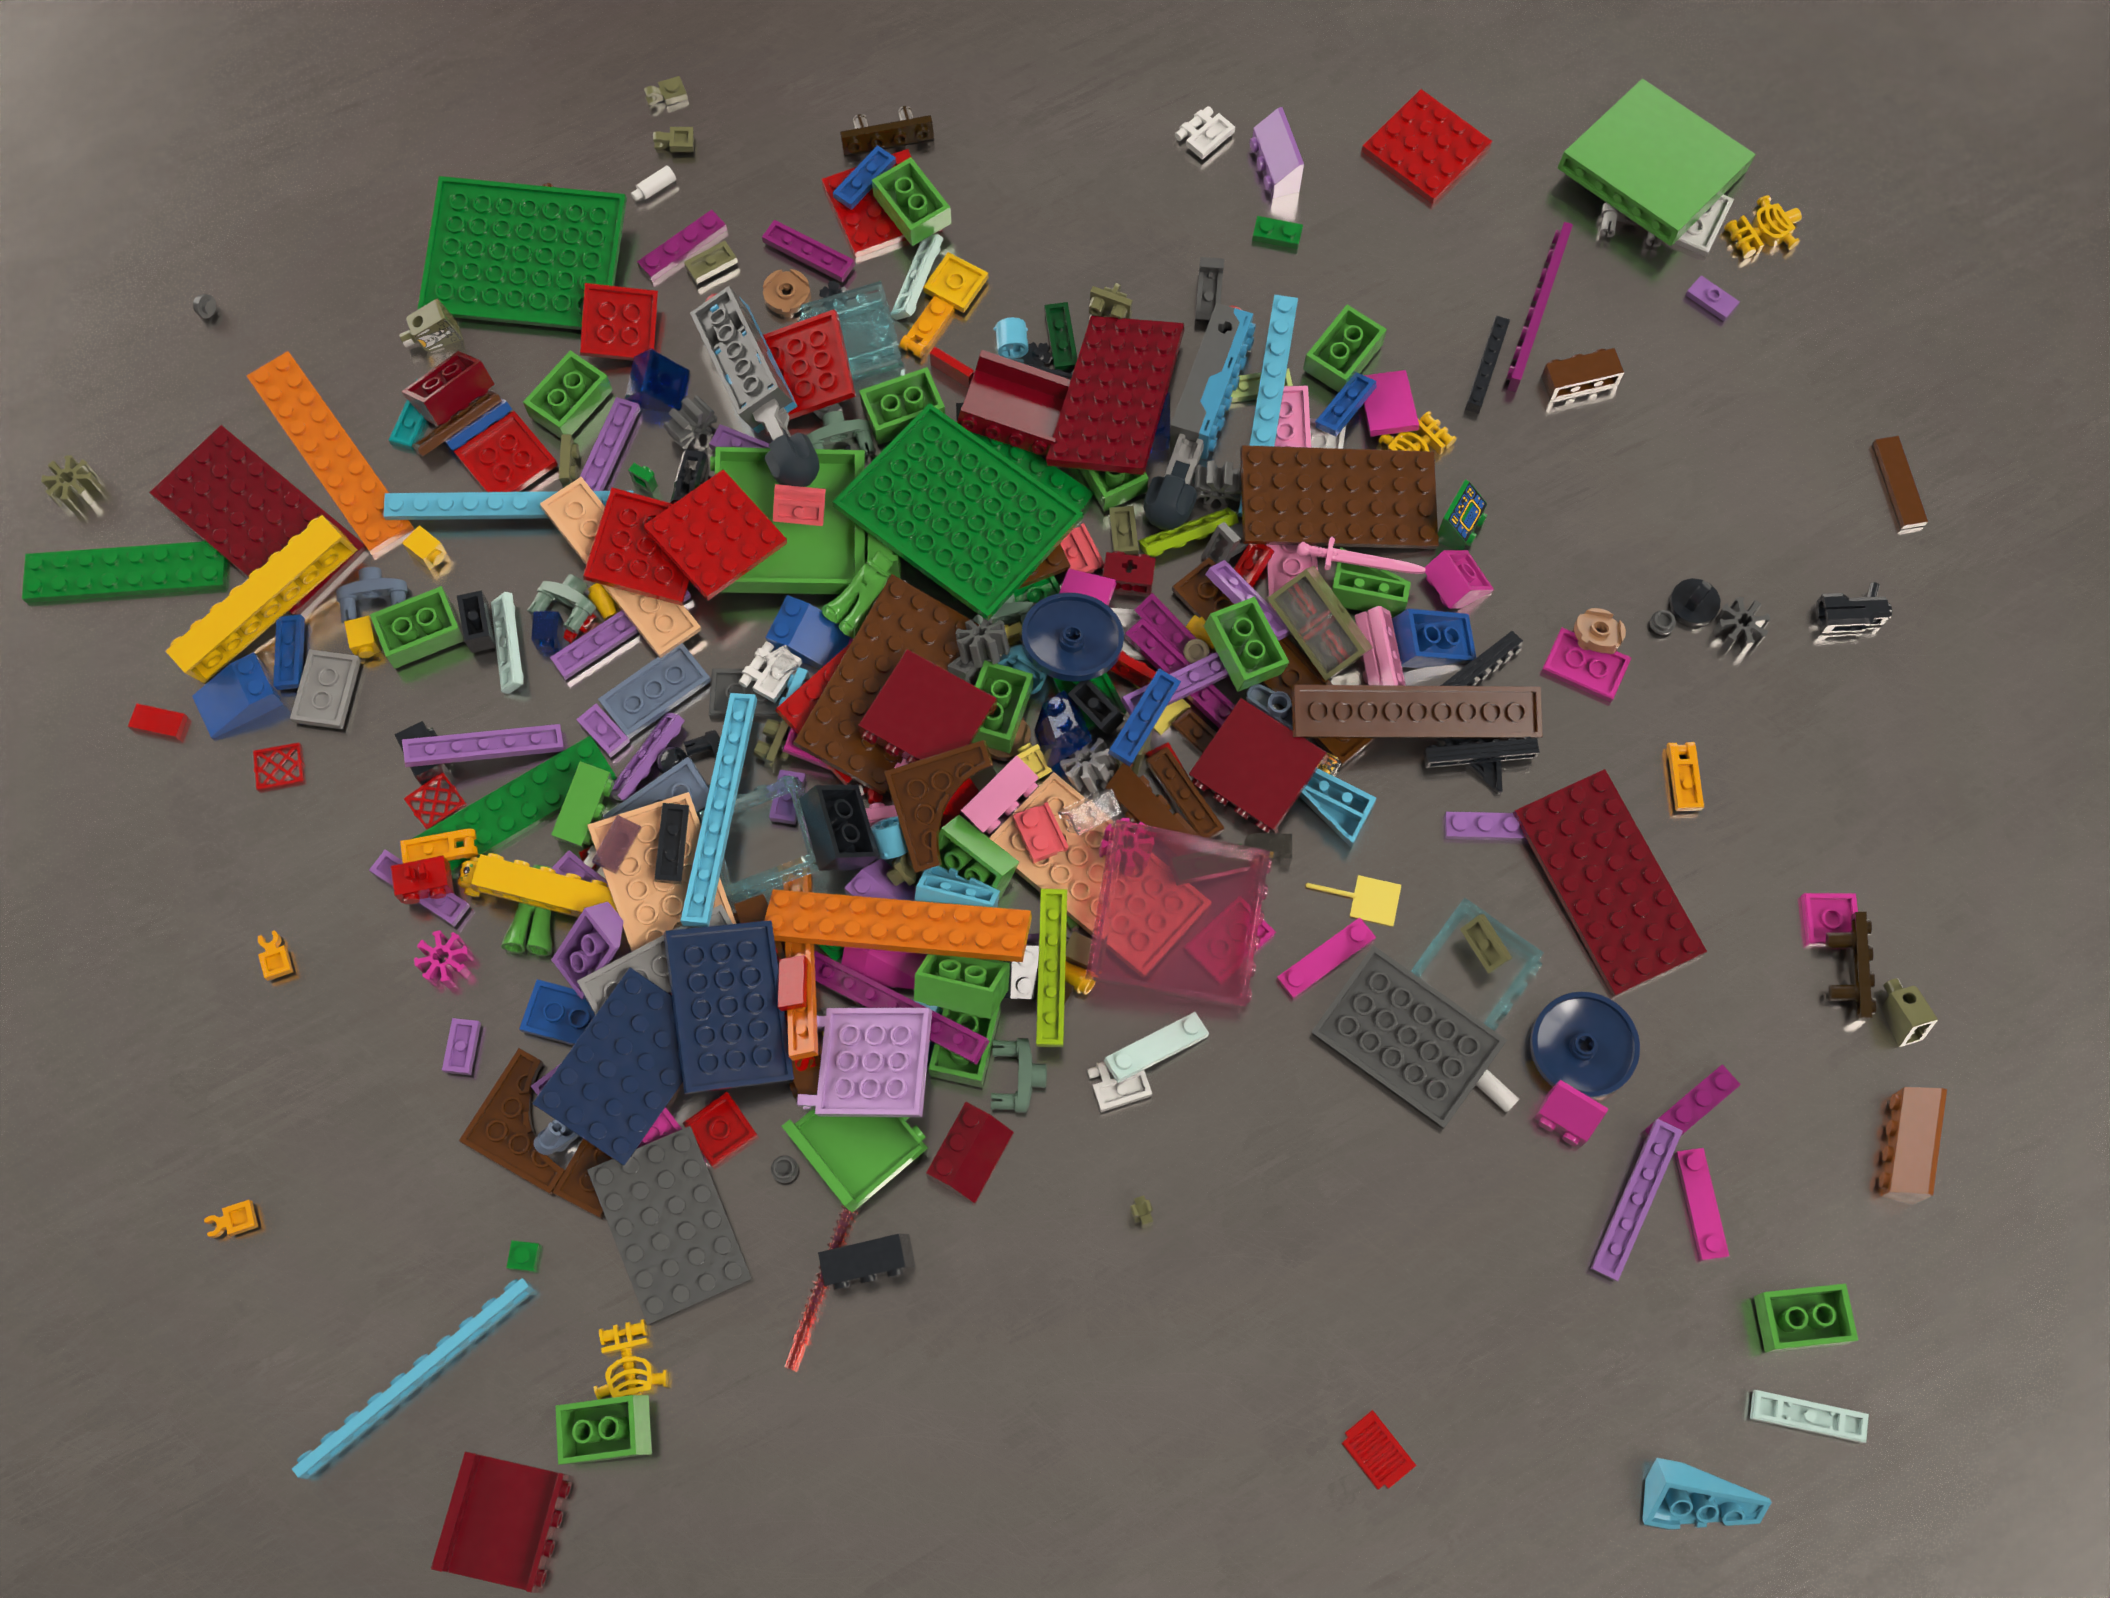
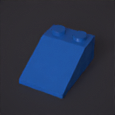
(806, 633)
(1433, 638)
(236, 695)

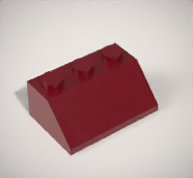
(449, 388)
(969, 1153)

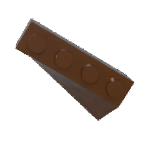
(1142, 805)

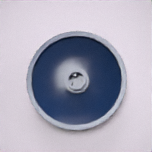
(1072, 637)
(1585, 1043)

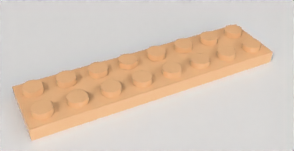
(577, 516)

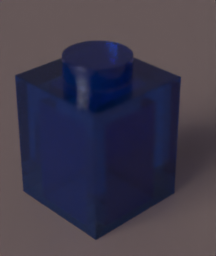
(547, 630)

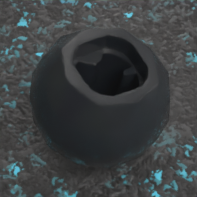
(669, 758)

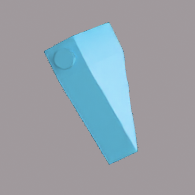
(1690, 1496)

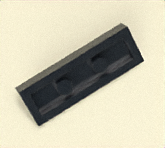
(671, 843)

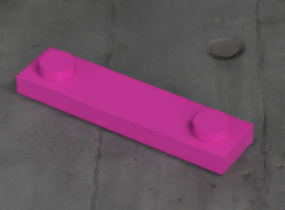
(1326, 958)
(1701, 1204)

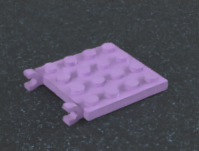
(872, 1063)

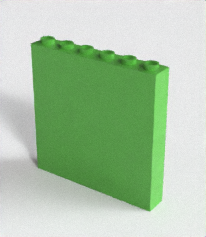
(1656, 161)
(815, 556)

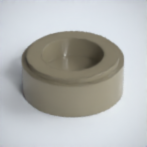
(1196, 650)

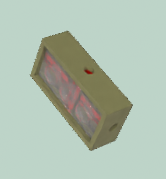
(1319, 623)

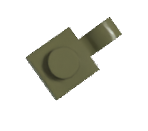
(669, 91)
(679, 139)
(1141, 1212)

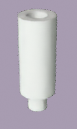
(654, 183)
(1497, 1091)

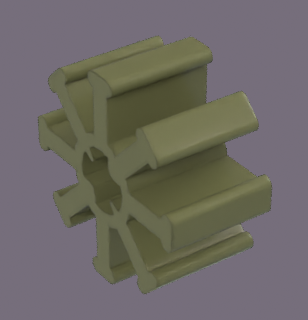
(71, 482)

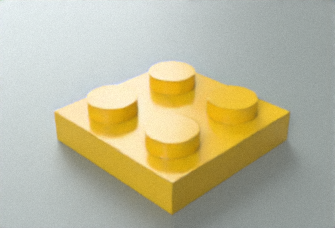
(956, 282)

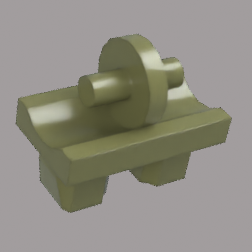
(1110, 300)
(769, 752)
(902, 870)

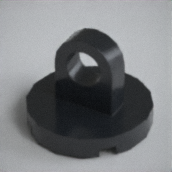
(1694, 602)

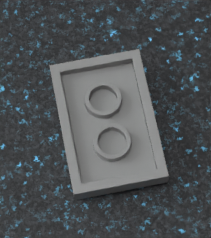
(325, 689)

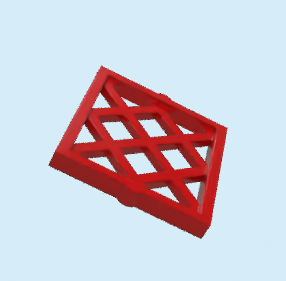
(278, 749)
(418, 813)

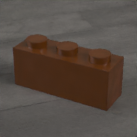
(1582, 373)

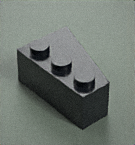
(866, 1260)

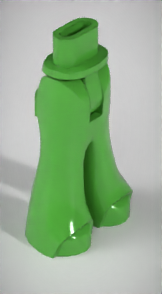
(857, 599)
(539, 937)

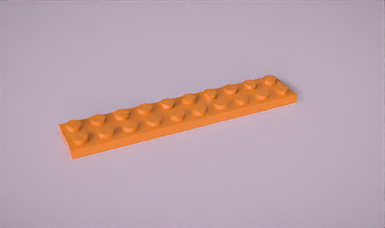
(328, 451)
(899, 925)

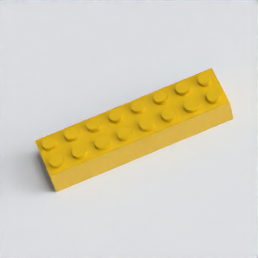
(261, 600)

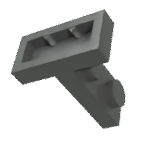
(1209, 287)
(1225, 543)

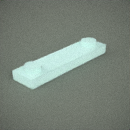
(916, 277)
(507, 643)
(1156, 1047)
(1809, 1416)

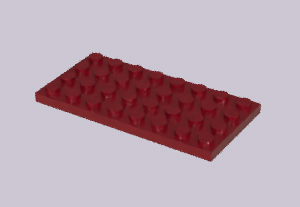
(1116, 395)
(242, 506)
(1609, 882)

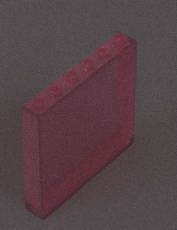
(1179, 915)

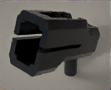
(689, 479)
(1852, 614)

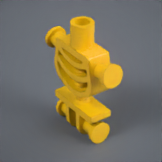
(1769, 226)
(1412, 442)
(627, 1362)

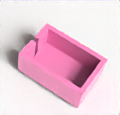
(1000, 796)

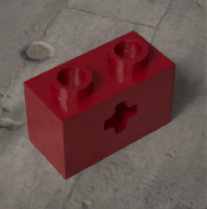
(1141, 575)

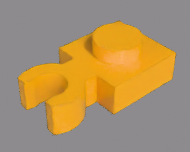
(275, 960)
(235, 1219)

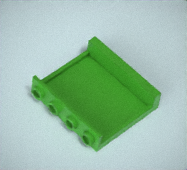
(856, 1152)

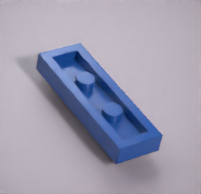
(859, 182)
(1345, 404)
(478, 426)
(289, 652)

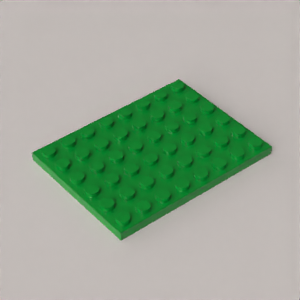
(520, 250)
(958, 511)

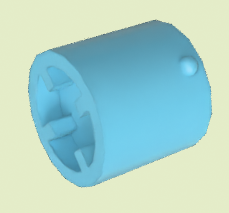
(1011, 338)
(889, 838)

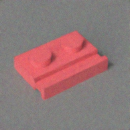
(799, 505)
(1082, 551)
(1040, 832)

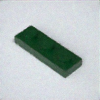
(1061, 336)

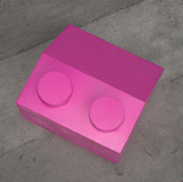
(1457, 578)
(1570, 1114)

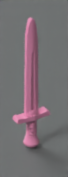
(1355, 558)

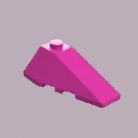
(883, 966)

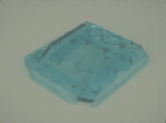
(865, 327)

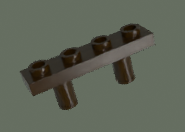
(886, 135)
(1862, 953)

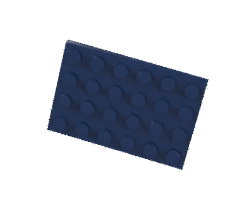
(727, 1006)
(618, 1070)

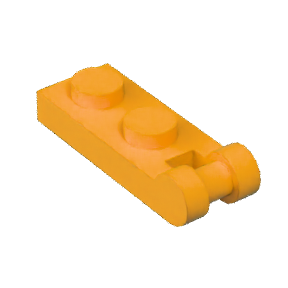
(927, 327)
(1685, 777)
(440, 845)

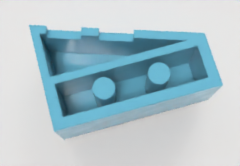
(1338, 804)
(948, 887)

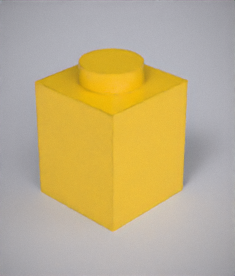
(424, 548)
(362, 637)

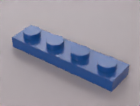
(1144, 717)

